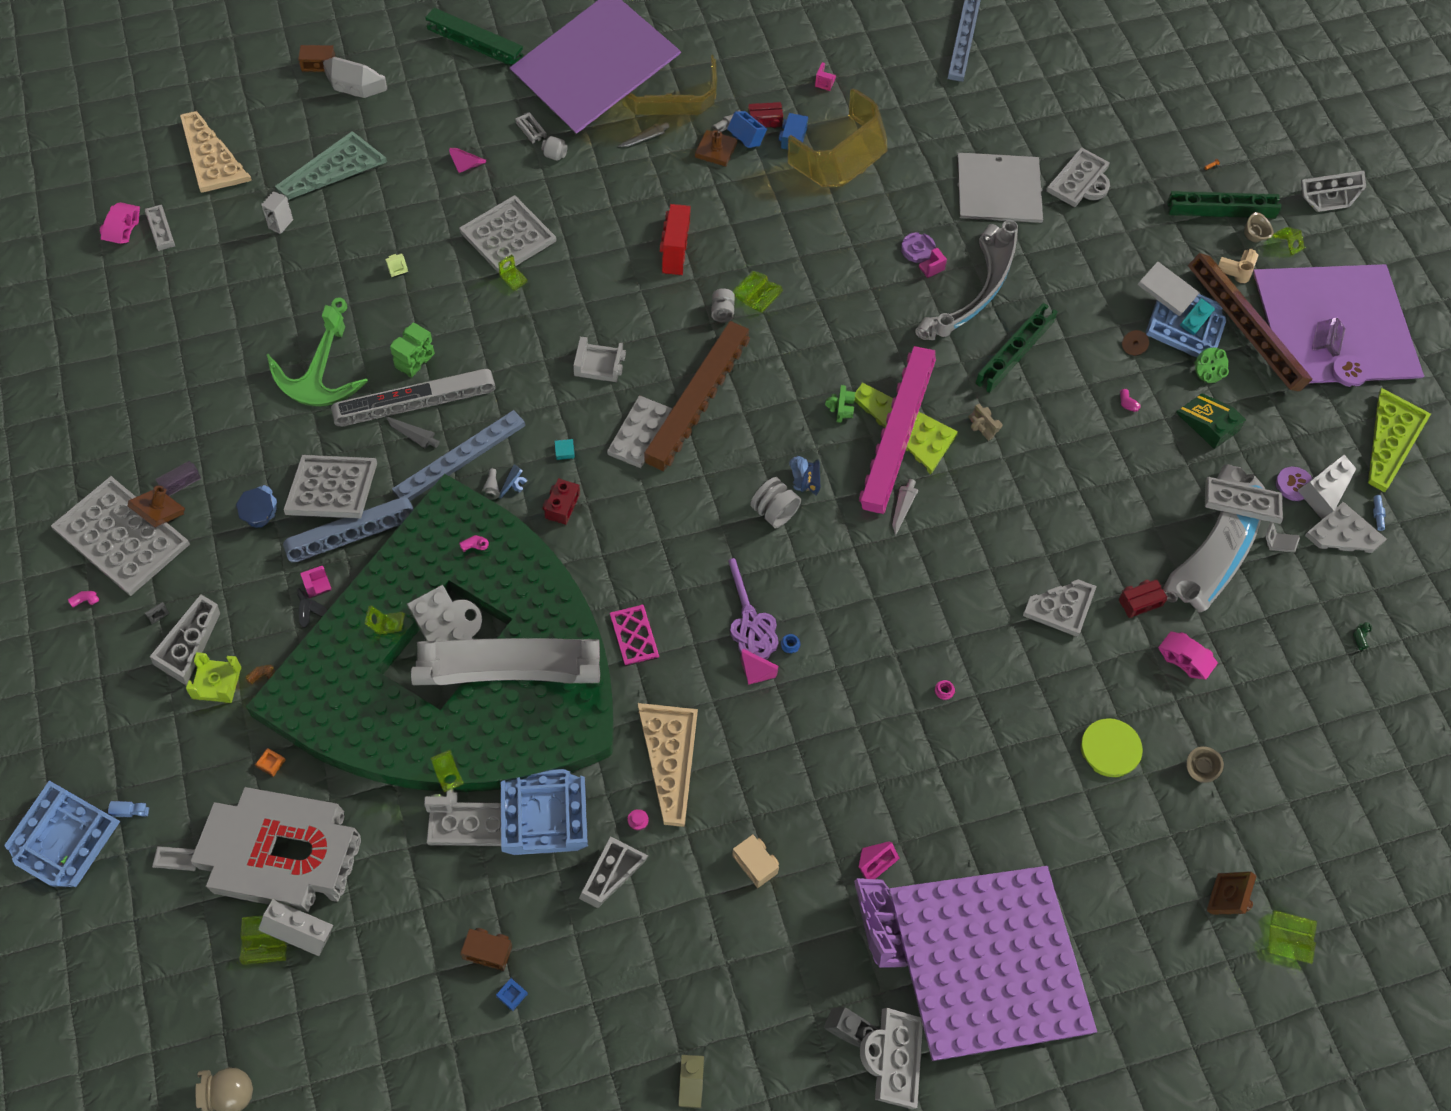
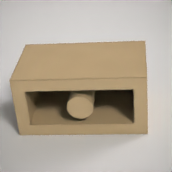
(756, 860)

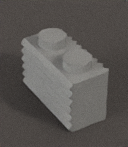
(277, 212)

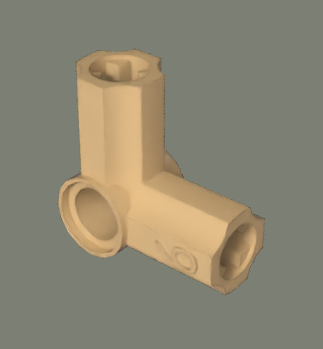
(1240, 270)

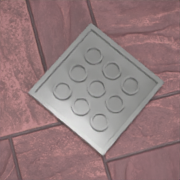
(507, 231)
(330, 486)

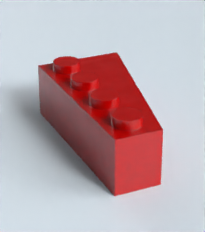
(675, 238)

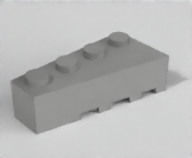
(189, 635)

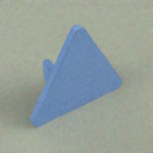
(512, 480)

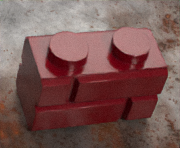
(767, 114)
(1142, 598)

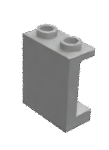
(598, 361)

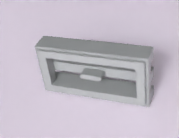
(537, 136)

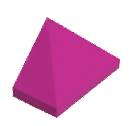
(465, 160)
(757, 668)
(877, 859)

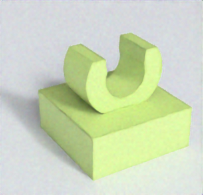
(396, 264)

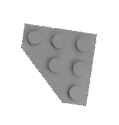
(1345, 531)
(1062, 606)

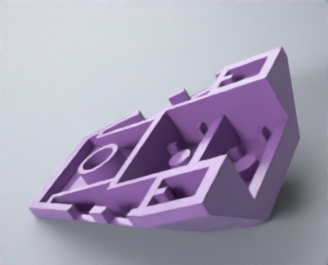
(880, 923)

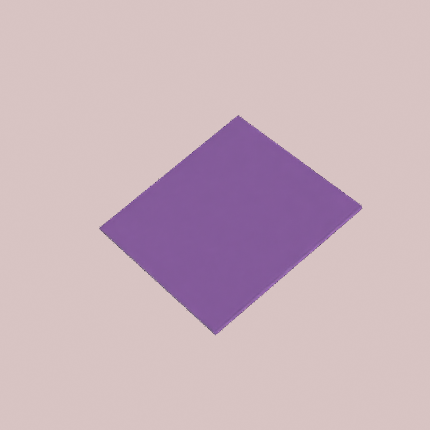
(594, 62)
(1359, 298)
(991, 962)

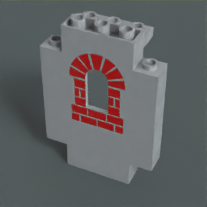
(240, 843)

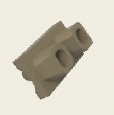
(983, 421)

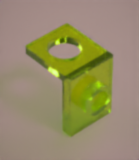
(1291, 235)
(511, 274)
(385, 622)
(444, 766)

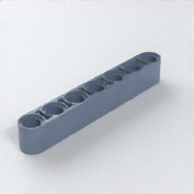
(347, 530)

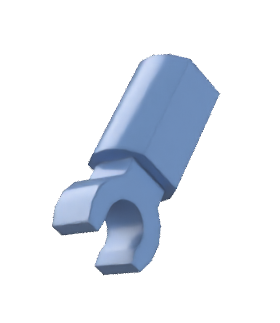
(127, 809)

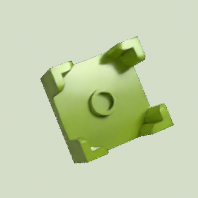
(214, 679)

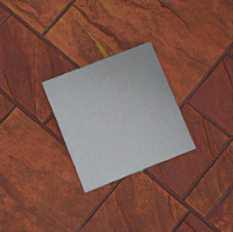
(999, 187)

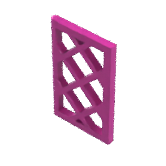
(623, 646)

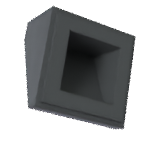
(157, 613)

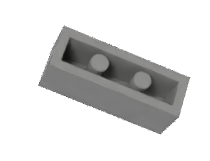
(295, 927)

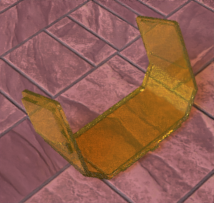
(674, 104)
(849, 157)

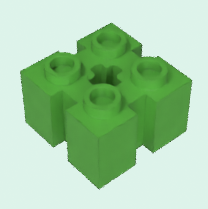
(412, 349)

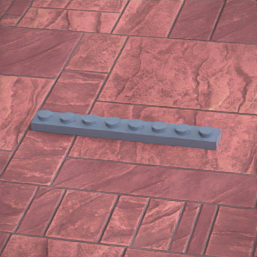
(964, 40)
(459, 456)

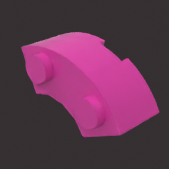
(119, 223)
(1188, 655)

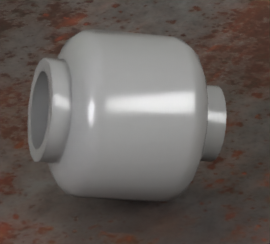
(554, 148)

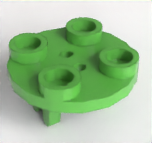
(1219, 363)

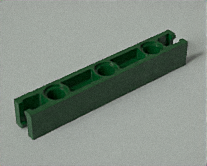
(474, 37)
(1223, 204)
(1016, 347)

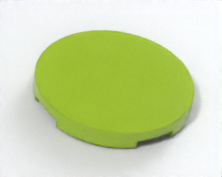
(1111, 747)

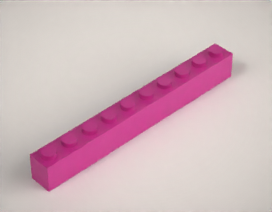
(898, 430)

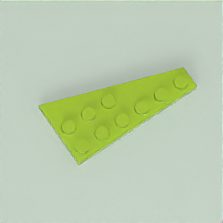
(1395, 432)
(928, 438)

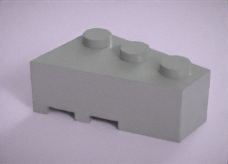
(1328, 486)
(611, 871)

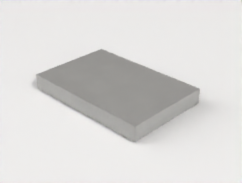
(1168, 288)

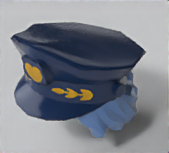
(806, 474)
(257, 506)

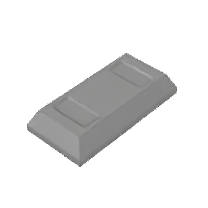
(174, 858)

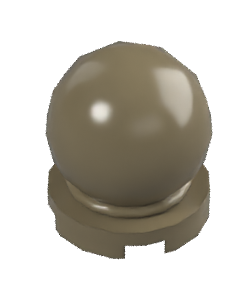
(225, 1091)

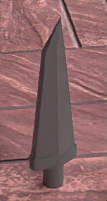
(653, 131)
(418, 435)

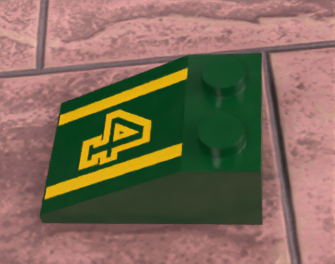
(1212, 419)

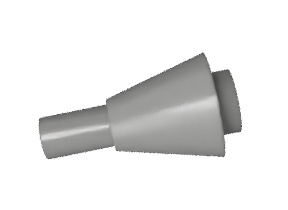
(491, 488)

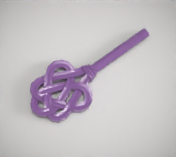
(756, 627)

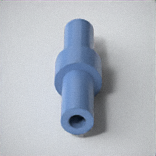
(1379, 513)

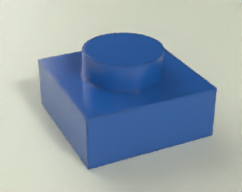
(511, 994)

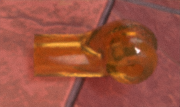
(260, 671)

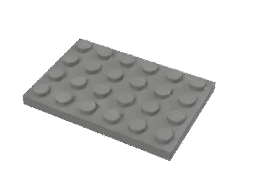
(118, 538)

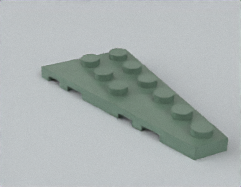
(337, 162)

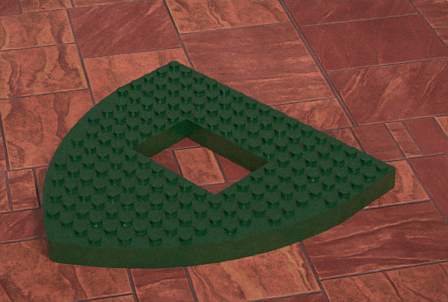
(355, 718)

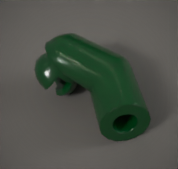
(1360, 634)

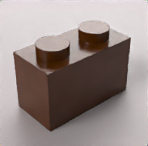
(312, 57)
(486, 949)

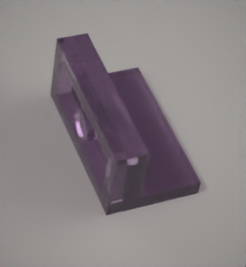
(1329, 335)
(179, 478)

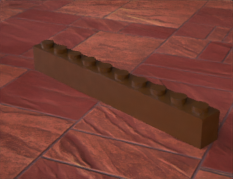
(1250, 322)
(697, 396)

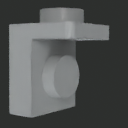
(442, 804)

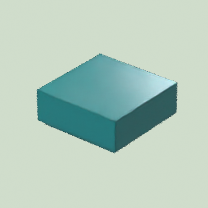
(564, 449)

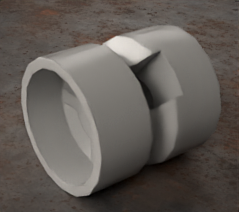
(723, 305)

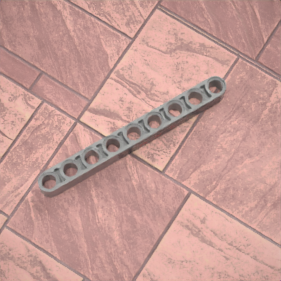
(413, 397)

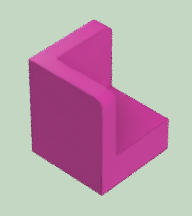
(823, 79)
(935, 264)
(316, 581)

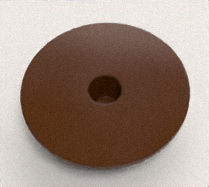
(1135, 342)

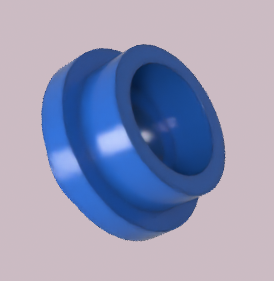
(790, 638)

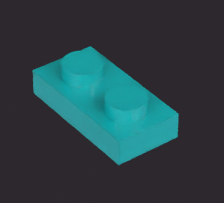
(1197, 317)

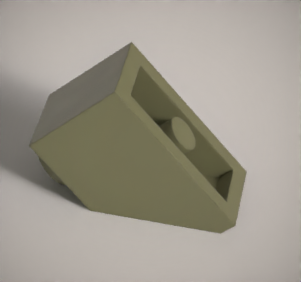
(691, 1081)

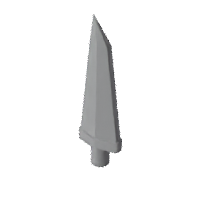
(905, 499)

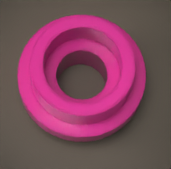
(944, 685)

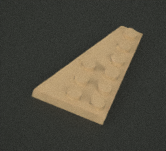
(211, 159)
(670, 747)

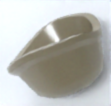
(1258, 228)
(1204, 764)

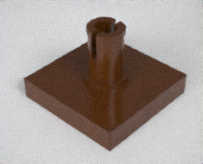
(716, 147)
(156, 506)
(1232, 893)

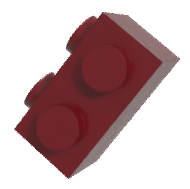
(561, 501)

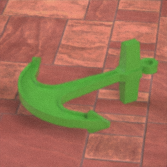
(309, 388)

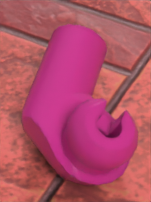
(82, 596)

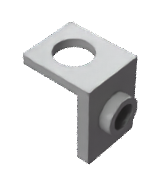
(1281, 542)

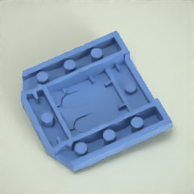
(1166, 327)
(543, 813)
(57, 828)

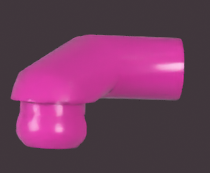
(1127, 402)
(474, 542)

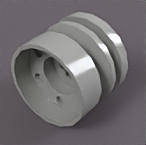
(775, 502)

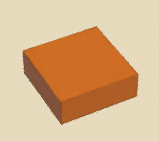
(270, 762)

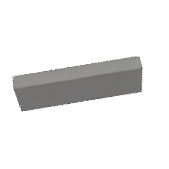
(159, 227)

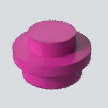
(638, 819)

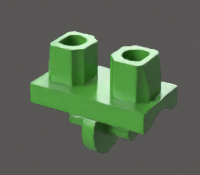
(844, 397)

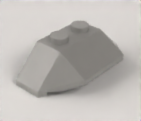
(353, 78)
(1333, 191)

